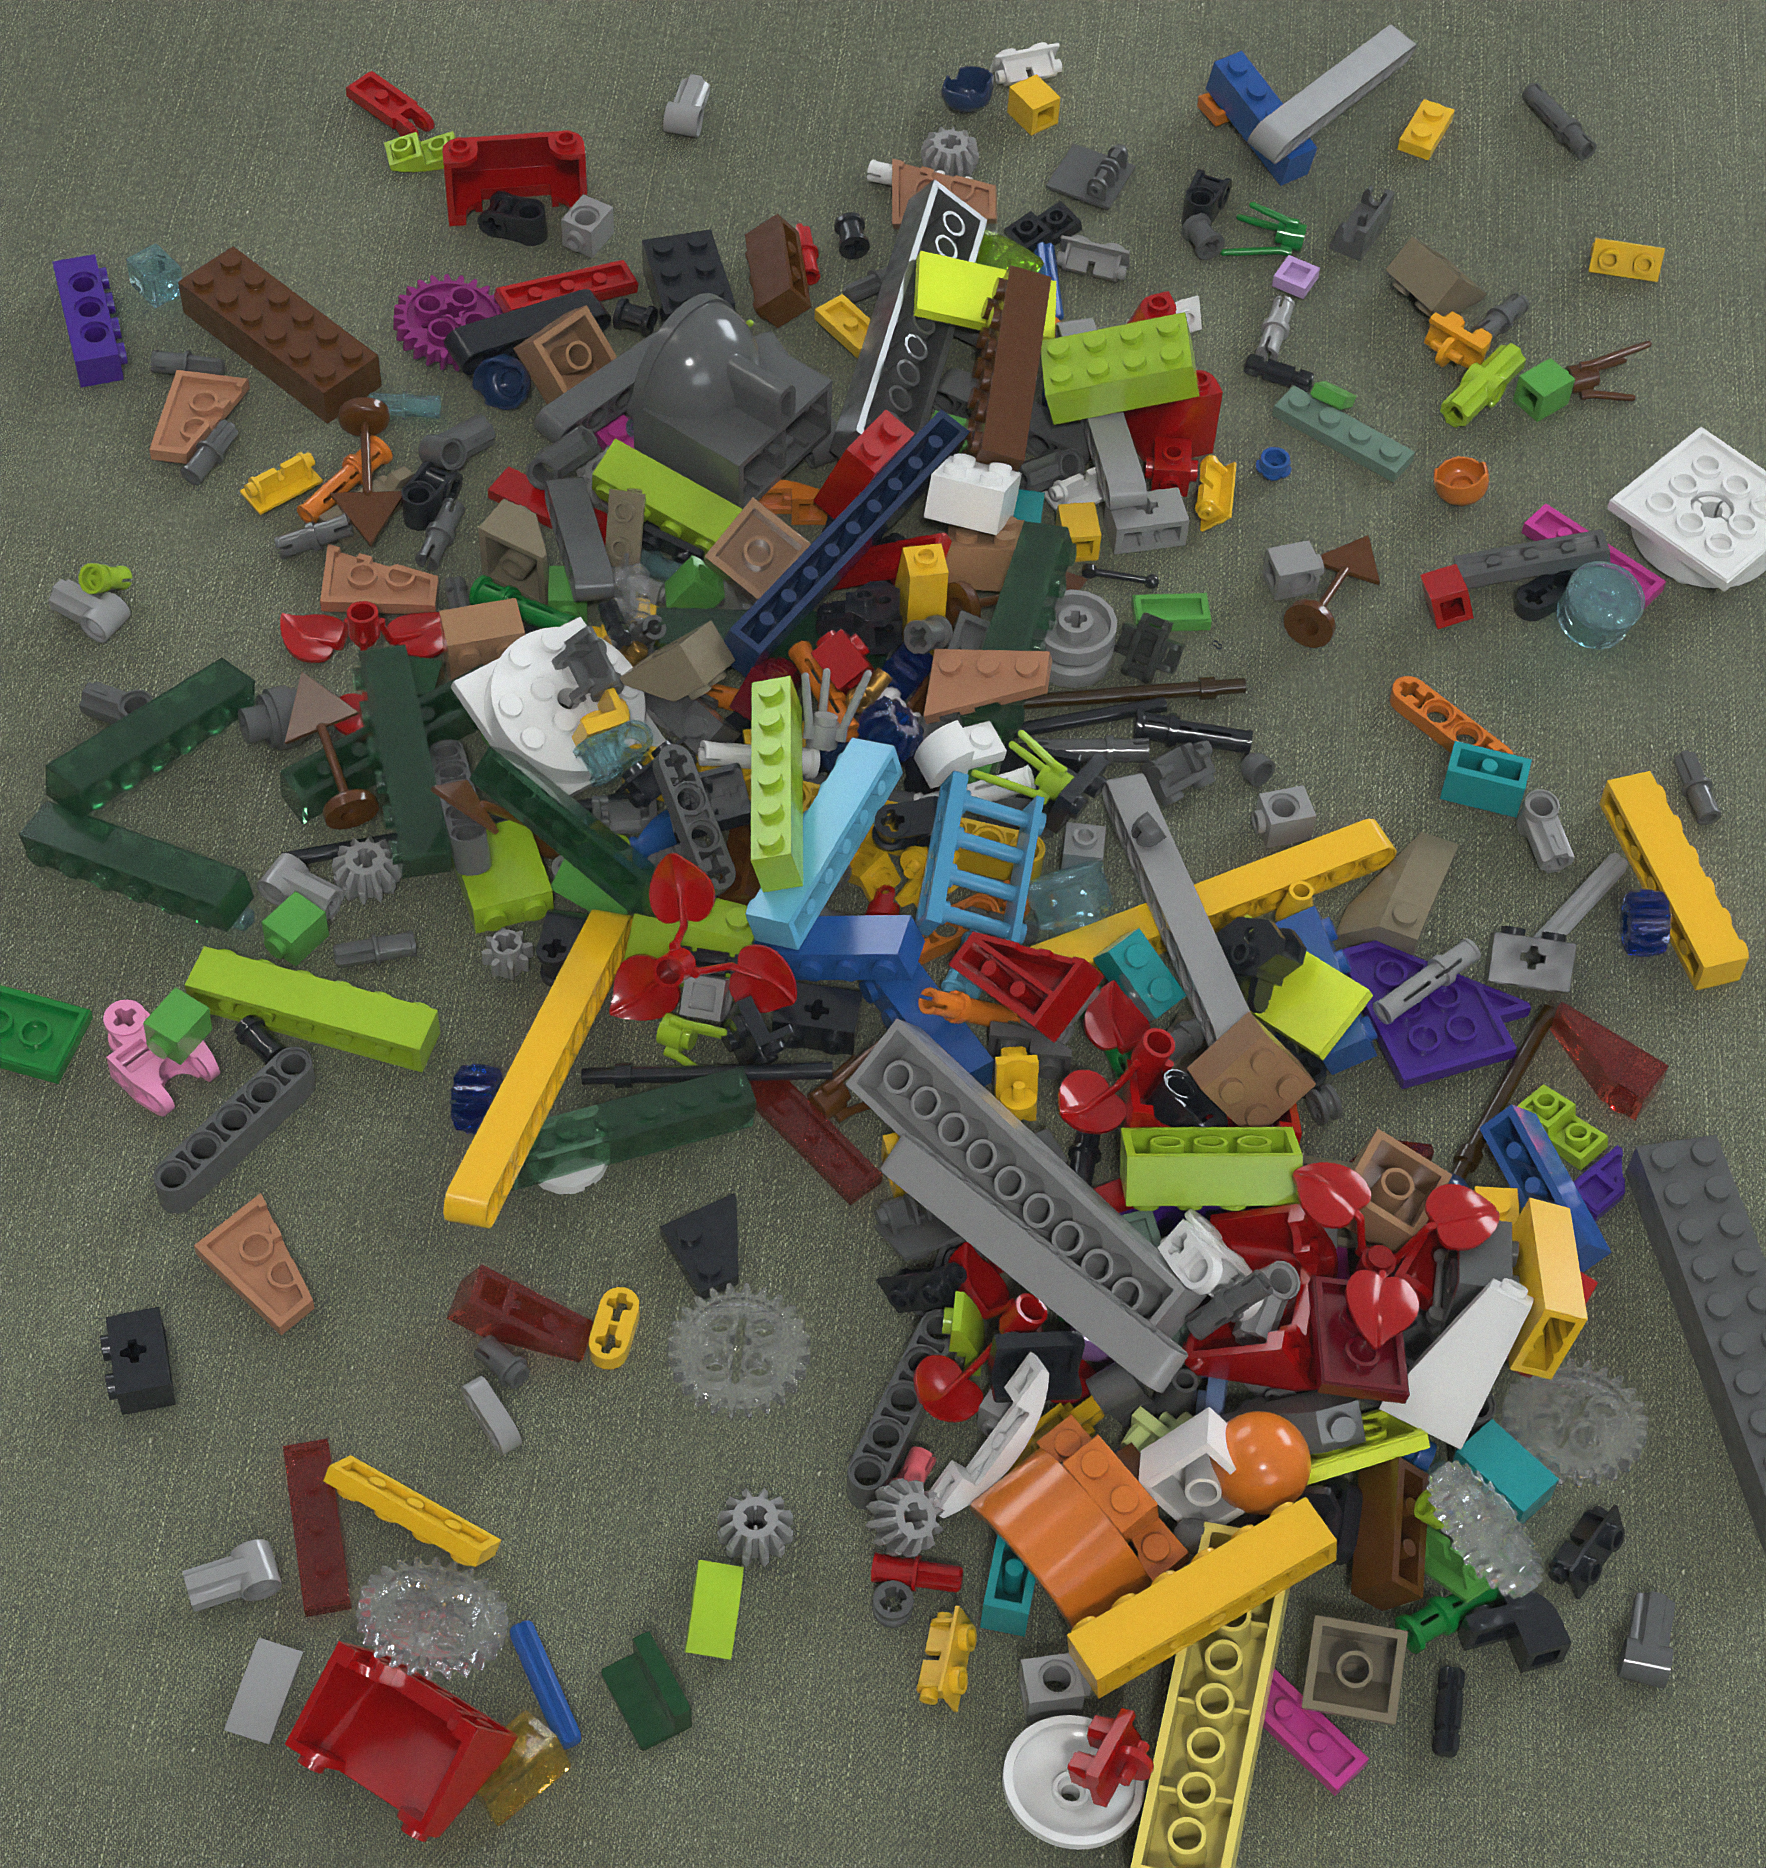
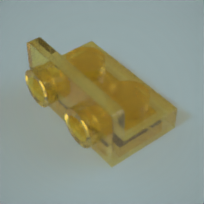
(527, 1771)

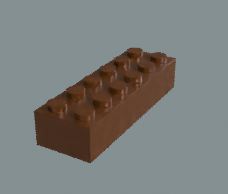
(279, 333)
(1007, 368)

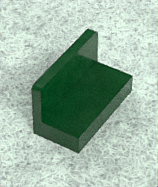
(648, 1694)

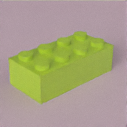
(1119, 368)
(1209, 1167)

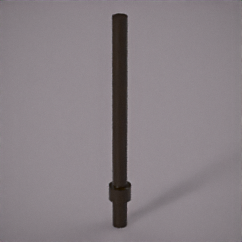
(1204, 688)
(1469, 1154)

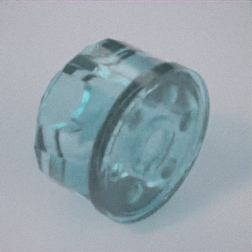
(1600, 605)
(1070, 897)

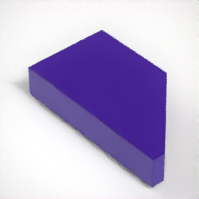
(1603, 1184)

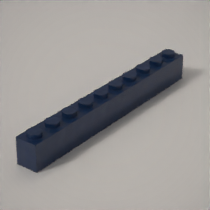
(843, 543)

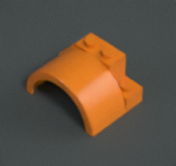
(1077, 1523)

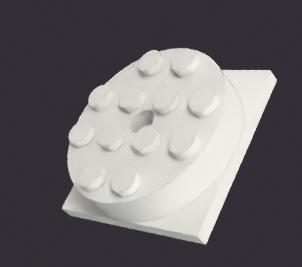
(1699, 513)
(520, 709)

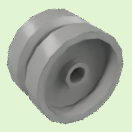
(1081, 639)

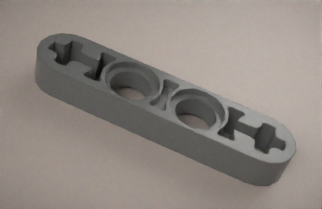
(700, 818)

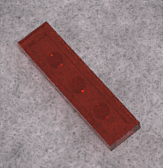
(816, 1139)
(316, 1529)

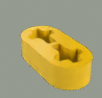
(605, 1325)

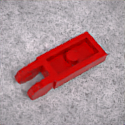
(389, 104)

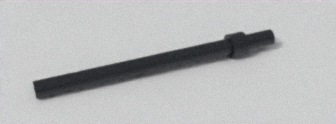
(626, 1075)

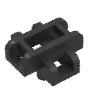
(1151, 650)

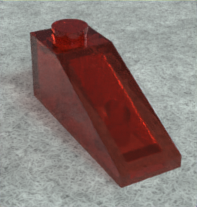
(1610, 1064)
(518, 1316)

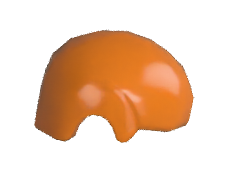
(1461, 480)

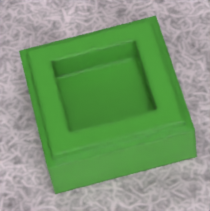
(1333, 395)

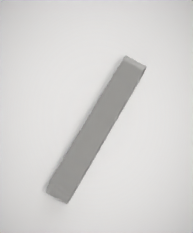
(1110, 445)

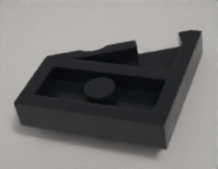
(706, 1245)

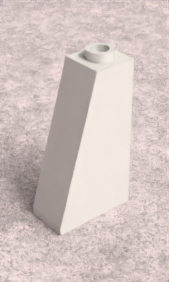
(1463, 1363)

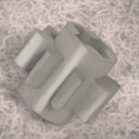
(507, 953)

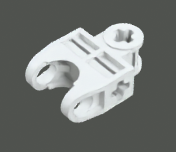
(1203, 1259)

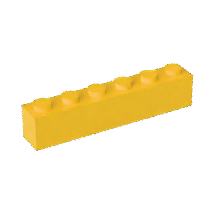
(1667, 863)
(1201, 1596)

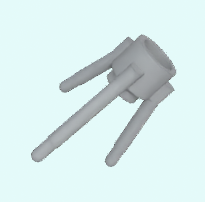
(823, 730)

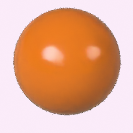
(1269, 1462)

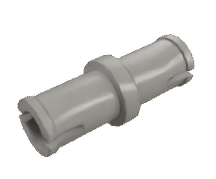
(1275, 328)

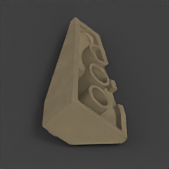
(1401, 897)

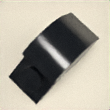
(1528, 1625)

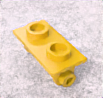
(1626, 259)
(280, 486)
(1216, 493)
(947, 1678)

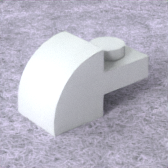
(958, 750)

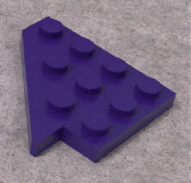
(1446, 1031)

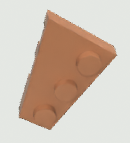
(909, 180)
(192, 412)
(390, 588)
(982, 677)
(256, 1264)

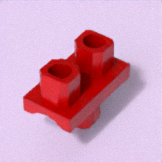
(1119, 1758)

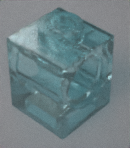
(154, 275)

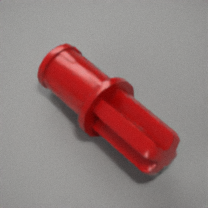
(810, 254)
(917, 1573)

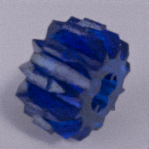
(907, 669)
(893, 725)
(1645, 923)
(472, 1095)

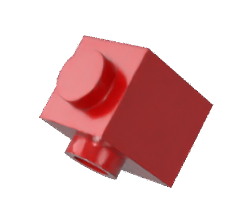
(1446, 596)
(843, 657)

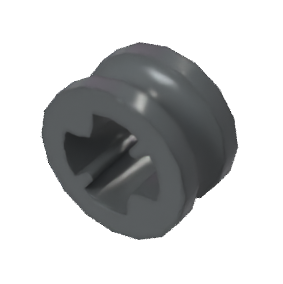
(1324, 1104)
(889, 1618)

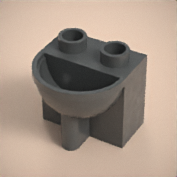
(725, 403)

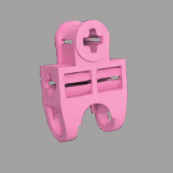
(139, 1069)

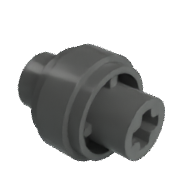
(269, 718)

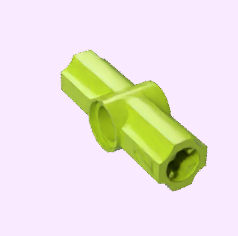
(1483, 385)

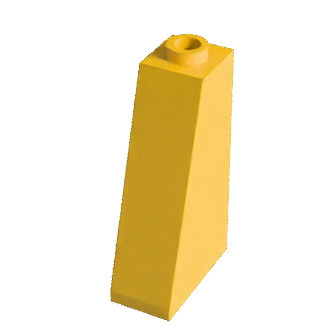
(922, 583)
(1552, 1275)

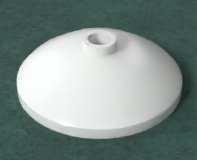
(1038, 1776)

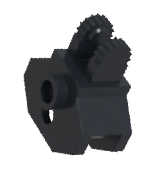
(866, 616)
(1260, 957)

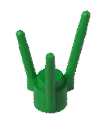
(1288, 231)

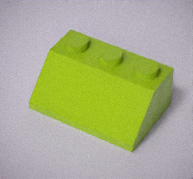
(721, 931)

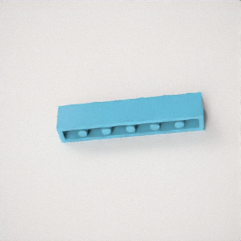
(831, 837)

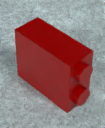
(862, 463)

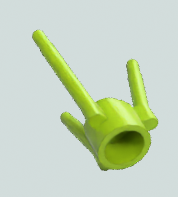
(1050, 780)
(682, 1034)

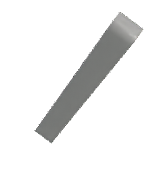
(1331, 94)
(1176, 910)
(1035, 1263)

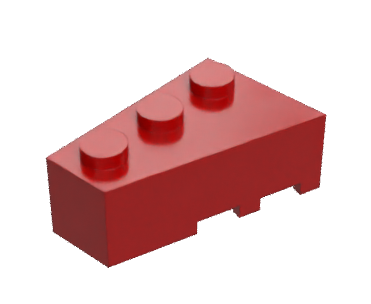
(1029, 982)

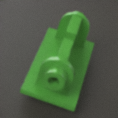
(1448, 1568)

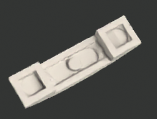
(962, 1485)

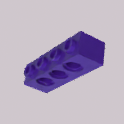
(89, 321)

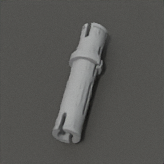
(1439, 972)

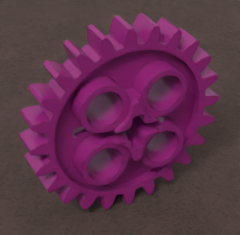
(435, 310)

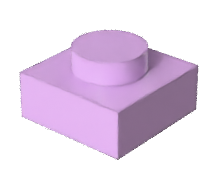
(1295, 276)

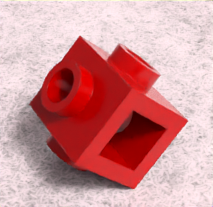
(1170, 471)

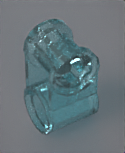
(608, 755)

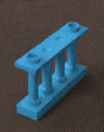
(942, 873)

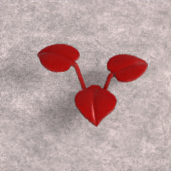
(316, 636)
(650, 986)
(1113, 1023)
(1376, 1301)
(940, 1381)

